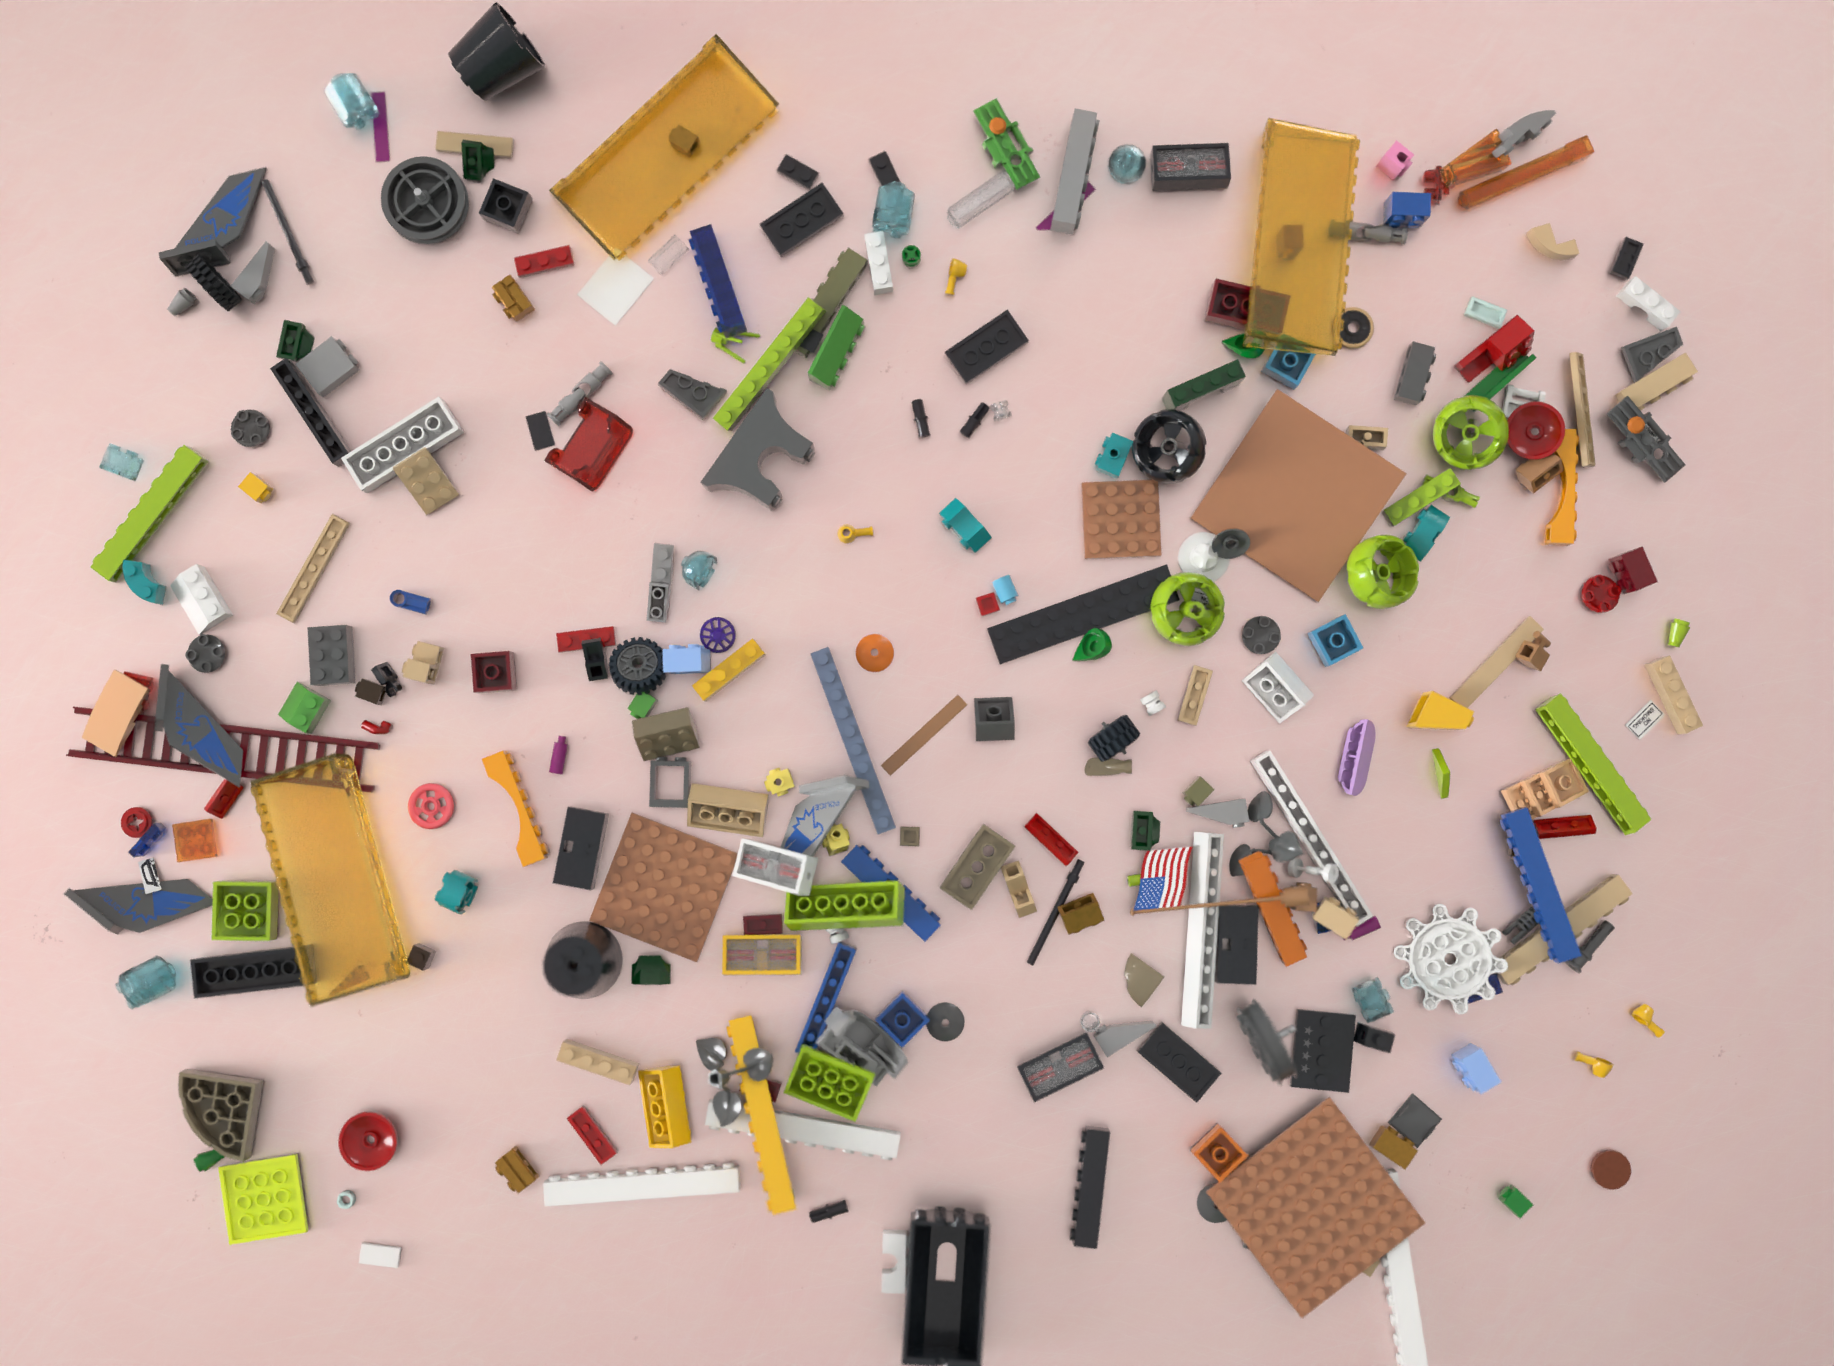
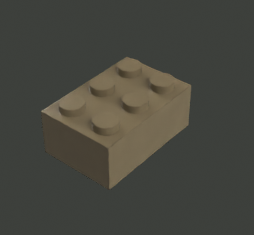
(665, 734)

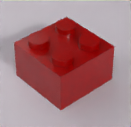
(1510, 343)

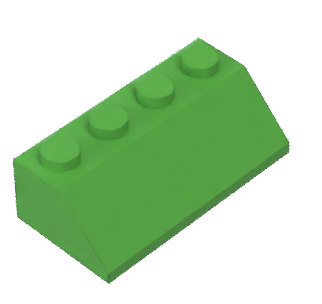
(836, 347)

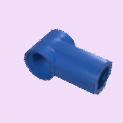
(411, 602)

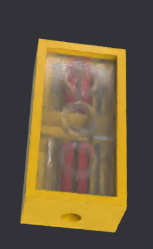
(761, 955)

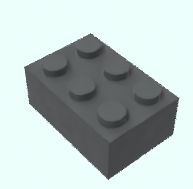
(331, 655)

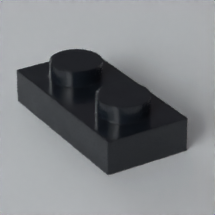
(883, 168)
(797, 172)

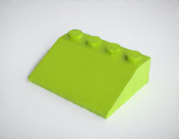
(829, 1083)

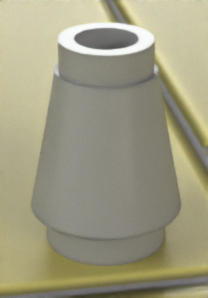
(181, 302)

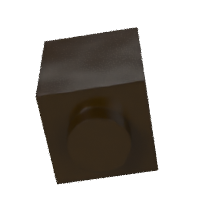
(370, 691)
(421, 956)

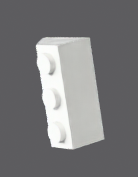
(200, 598)
(1278, 687)

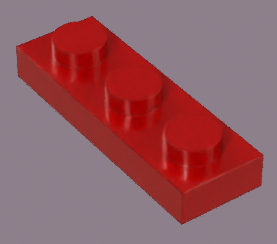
(544, 261)
(572, 640)
(1565, 826)
(1051, 839)
(591, 1135)

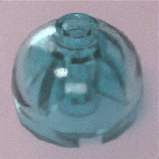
(1127, 163)
(698, 568)

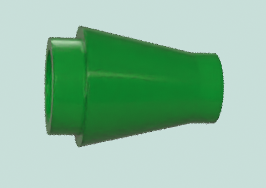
(206, 1160)

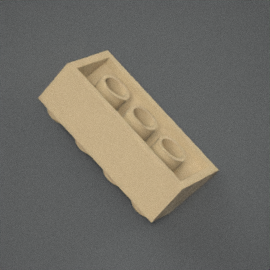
(727, 810)

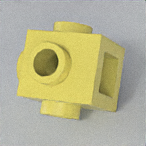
(786, 778)
(836, 840)

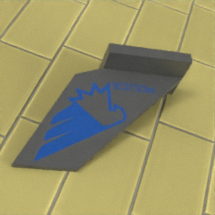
(217, 224)
(194, 730)
(134, 909)

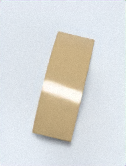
(1544, 242)
(1018, 889)

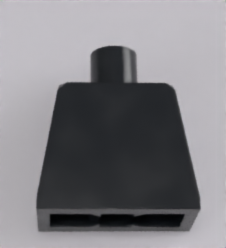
(1374, 1037)

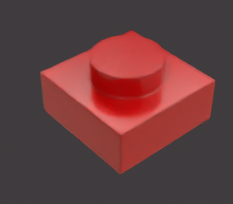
(987, 604)

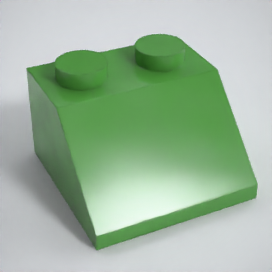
(304, 708)

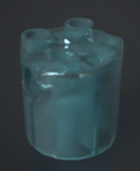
(351, 100)
(893, 209)
(147, 982)

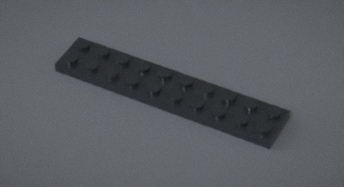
(1077, 615)

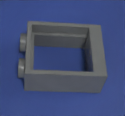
(662, 761)

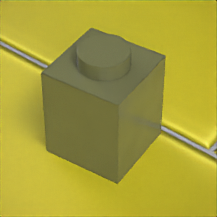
(1197, 791)

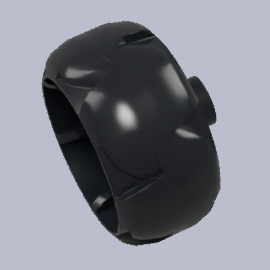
(1172, 422)

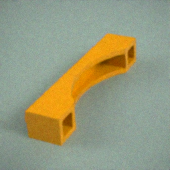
(1561, 527)
(529, 847)

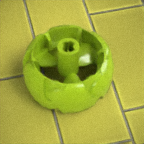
(1454, 413)
(1369, 579)
(1167, 622)

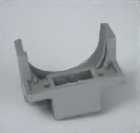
(857, 1039)

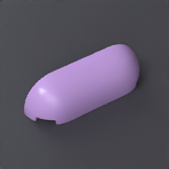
(1357, 757)

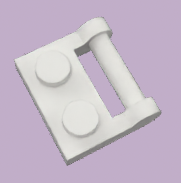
(1510, 404)

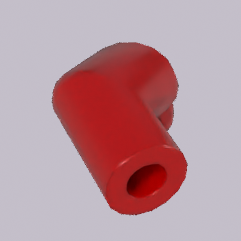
(375, 729)

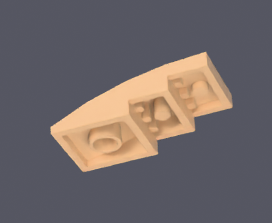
(115, 713)
(1547, 789)

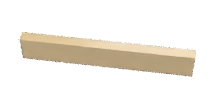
(1582, 409)
(313, 568)
(1495, 664)

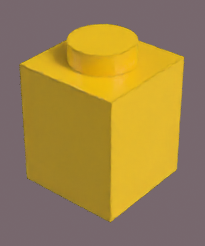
(256, 488)

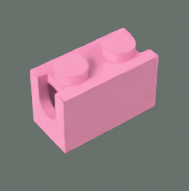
(1395, 161)

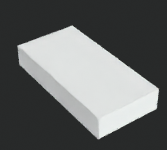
(380, 1255)

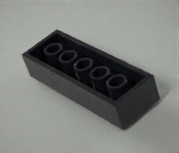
(245, 972)

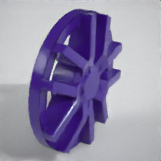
(717, 635)

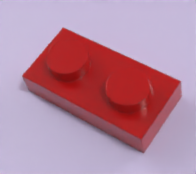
(223, 799)

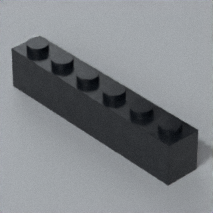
(311, 411)
(1091, 1187)

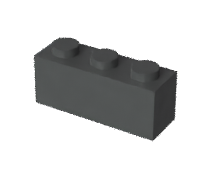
(1415, 373)

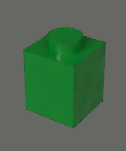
(1515, 1201)

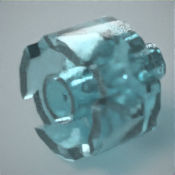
(1372, 1000)

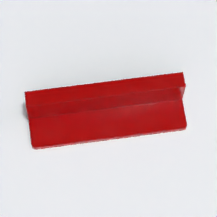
(1476, 361)

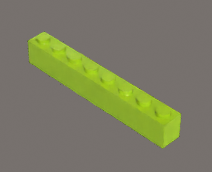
(769, 364)
(149, 513)
(1593, 764)

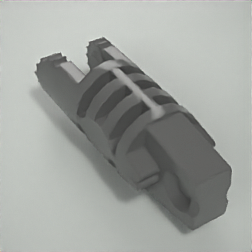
(1524, 924)

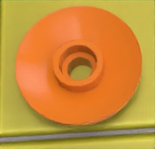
(874, 663)

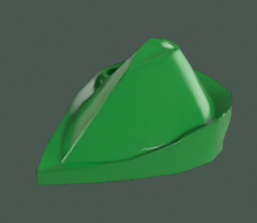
(1236, 344)
(1093, 645)

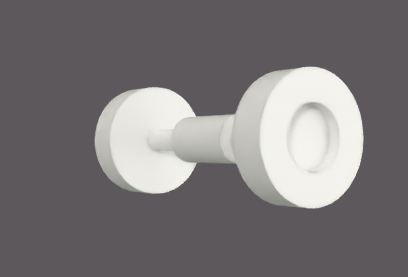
(1329, 873)

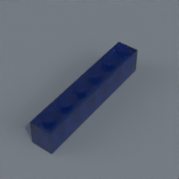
(718, 281)

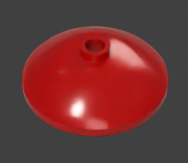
(1539, 416)
(355, 1142)

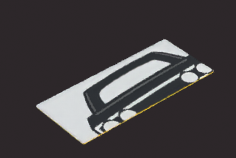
(149, 875)

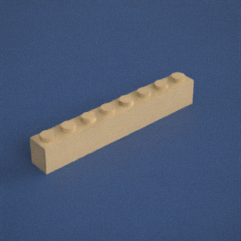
(1581, 914)

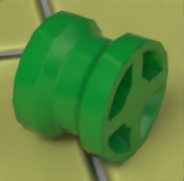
(913, 253)

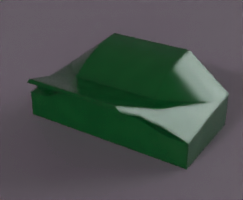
(476, 159)
(294, 341)
(1144, 830)
(651, 971)

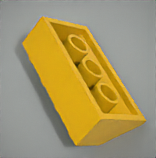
(664, 1107)

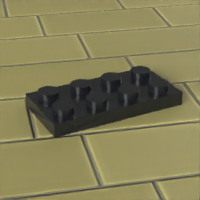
(801, 219)
(986, 346)
(1179, 1062)

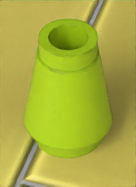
(1678, 631)

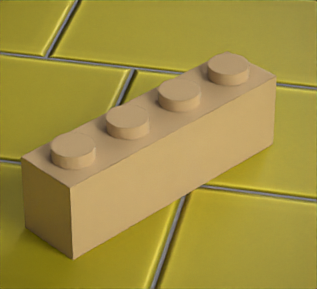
(1660, 381)
(1673, 695)
(597, 1061)

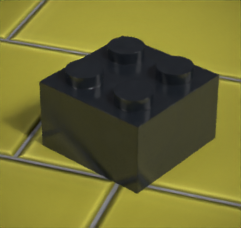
(505, 205)

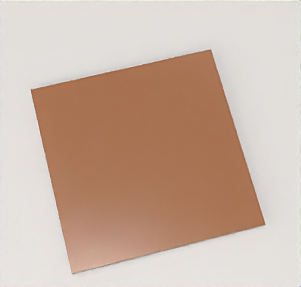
(1299, 494)
(1315, 1207)

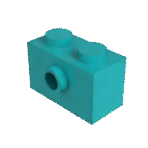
(1114, 455)

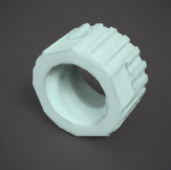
(351, 1195)

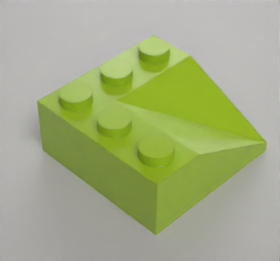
(244, 910)

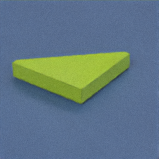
(1442, 773)

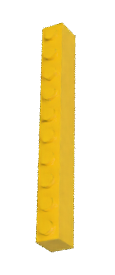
(762, 1122)

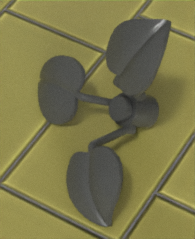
(1282, 847)
(726, 1104)

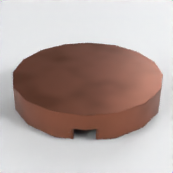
(1611, 1169)

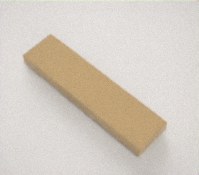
(451, 143)

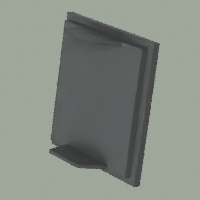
(1415, 1120)

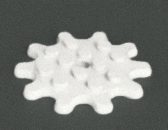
(1472, 964)

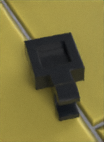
(386, 676)

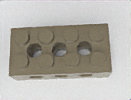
(981, 879)

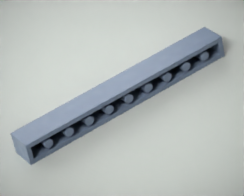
(852, 739)

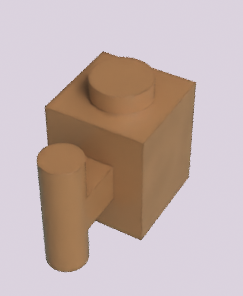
(1533, 654)

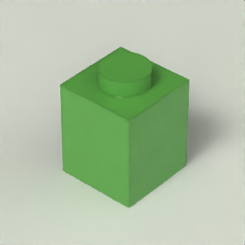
(642, 705)

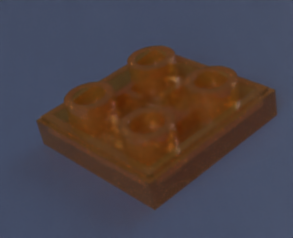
(194, 840)

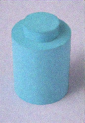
(1005, 589)

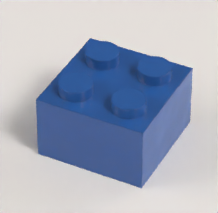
(1407, 209)
(902, 1019)

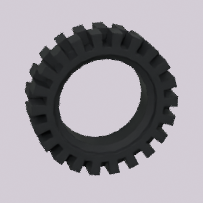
(213, 282)

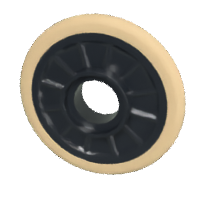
(1365, 327)

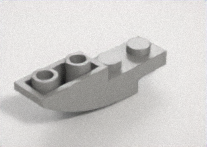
(1522, 130)
(660, 582)

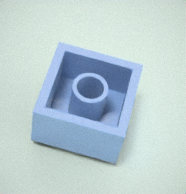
(686, 660)
(1475, 1068)

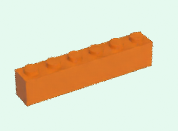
(1275, 915)

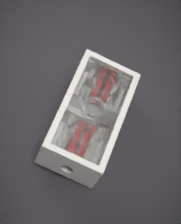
(775, 867)

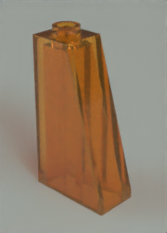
(1475, 162)

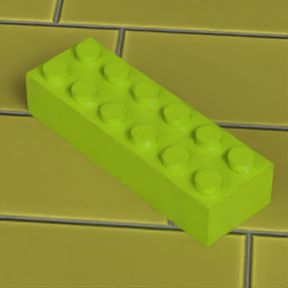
(846, 906)

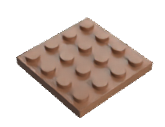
(1121, 519)

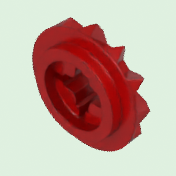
(130, 817)

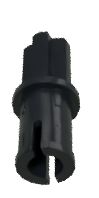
(920, 418)
(974, 420)
(828, 1211)

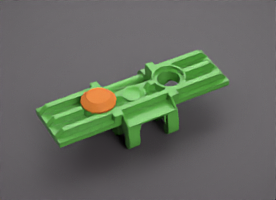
(1001, 147)

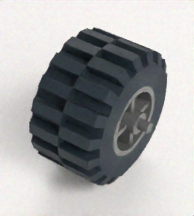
(1114, 738)

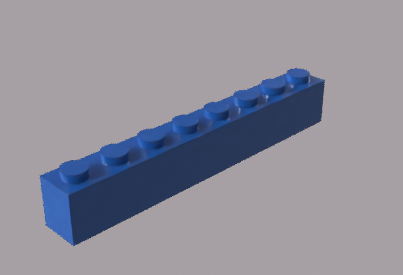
(1540, 885)

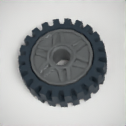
(633, 653)

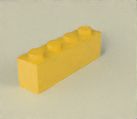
(728, 670)

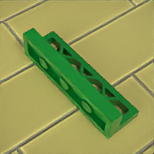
(1498, 379)

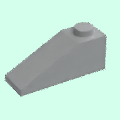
(254, 278)
(1226, 812)
(1119, 1035)

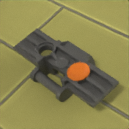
(1639, 441)

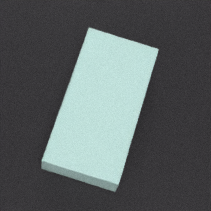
(1485, 312)

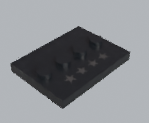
(1323, 1050)

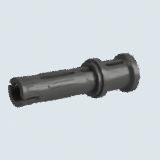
(1590, 946)

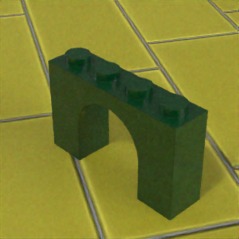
(1220, 379)

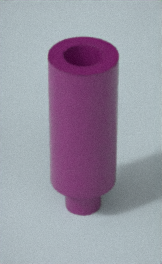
(558, 756)
(1365, 928)

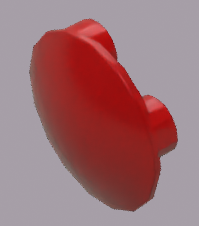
(1600, 593)

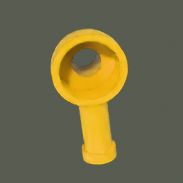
(956, 269)
(853, 533)
(1644, 1016)
(1600, 1066)

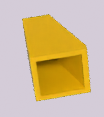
(1439, 712)

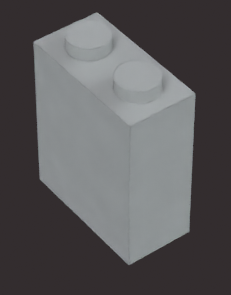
(328, 366)

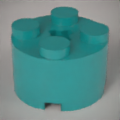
(456, 891)

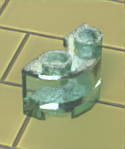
(121, 463)

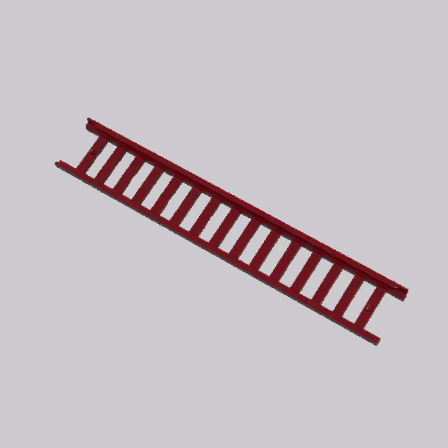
(246, 732)

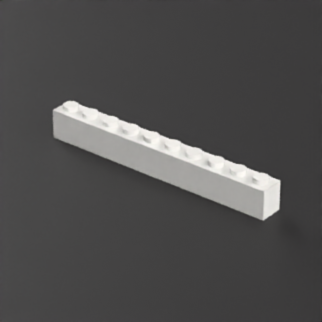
(1308, 832)
(1202, 931)
(820, 1131)
(641, 1185)
(1404, 1301)

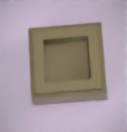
(909, 836)

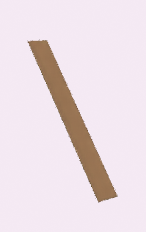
(924, 735)

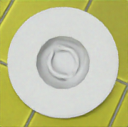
(1198, 557)

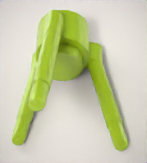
(719, 339)

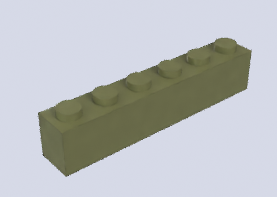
(836, 288)

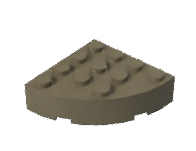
(221, 1110)

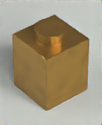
(683, 140)

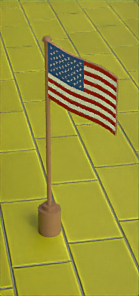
(1165, 880)

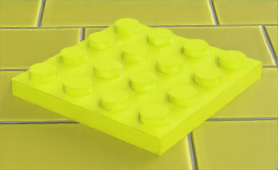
(263, 1199)

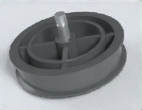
(424, 200)
(1267, 1042)

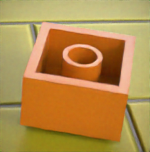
(1218, 1153)

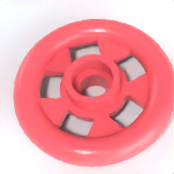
(431, 822)

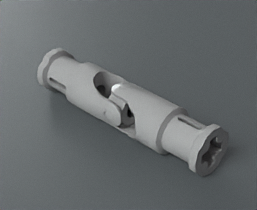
(1381, 233)
(570, 402)

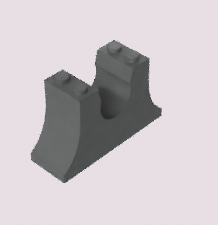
(757, 437)

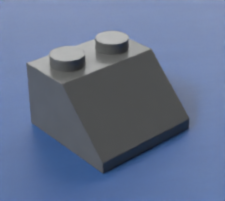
(994, 719)

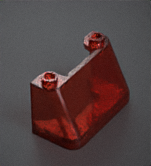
(592, 446)

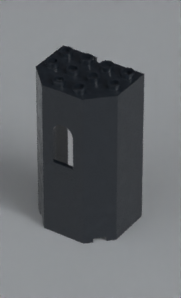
(945, 1316)

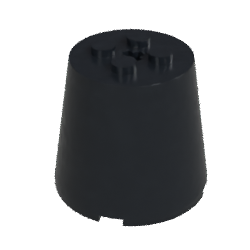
(494, 54)
(594, 951)

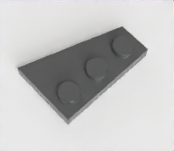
(1647, 353)
(693, 394)

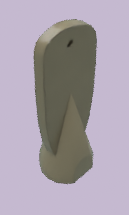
(1095, 767)

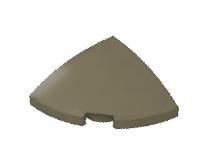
(1141, 979)

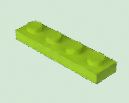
(1422, 496)

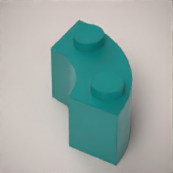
(965, 525)
(1428, 528)
(142, 583)

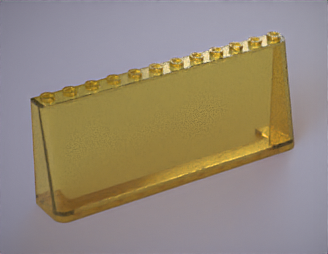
(638, 172)
(1302, 239)
(330, 879)

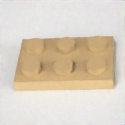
(425, 480)

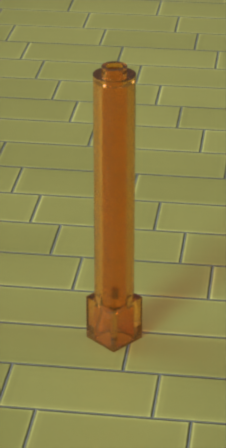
(1565, 156)

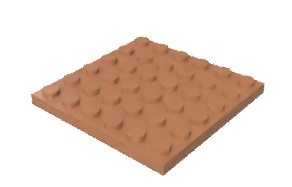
(664, 887)

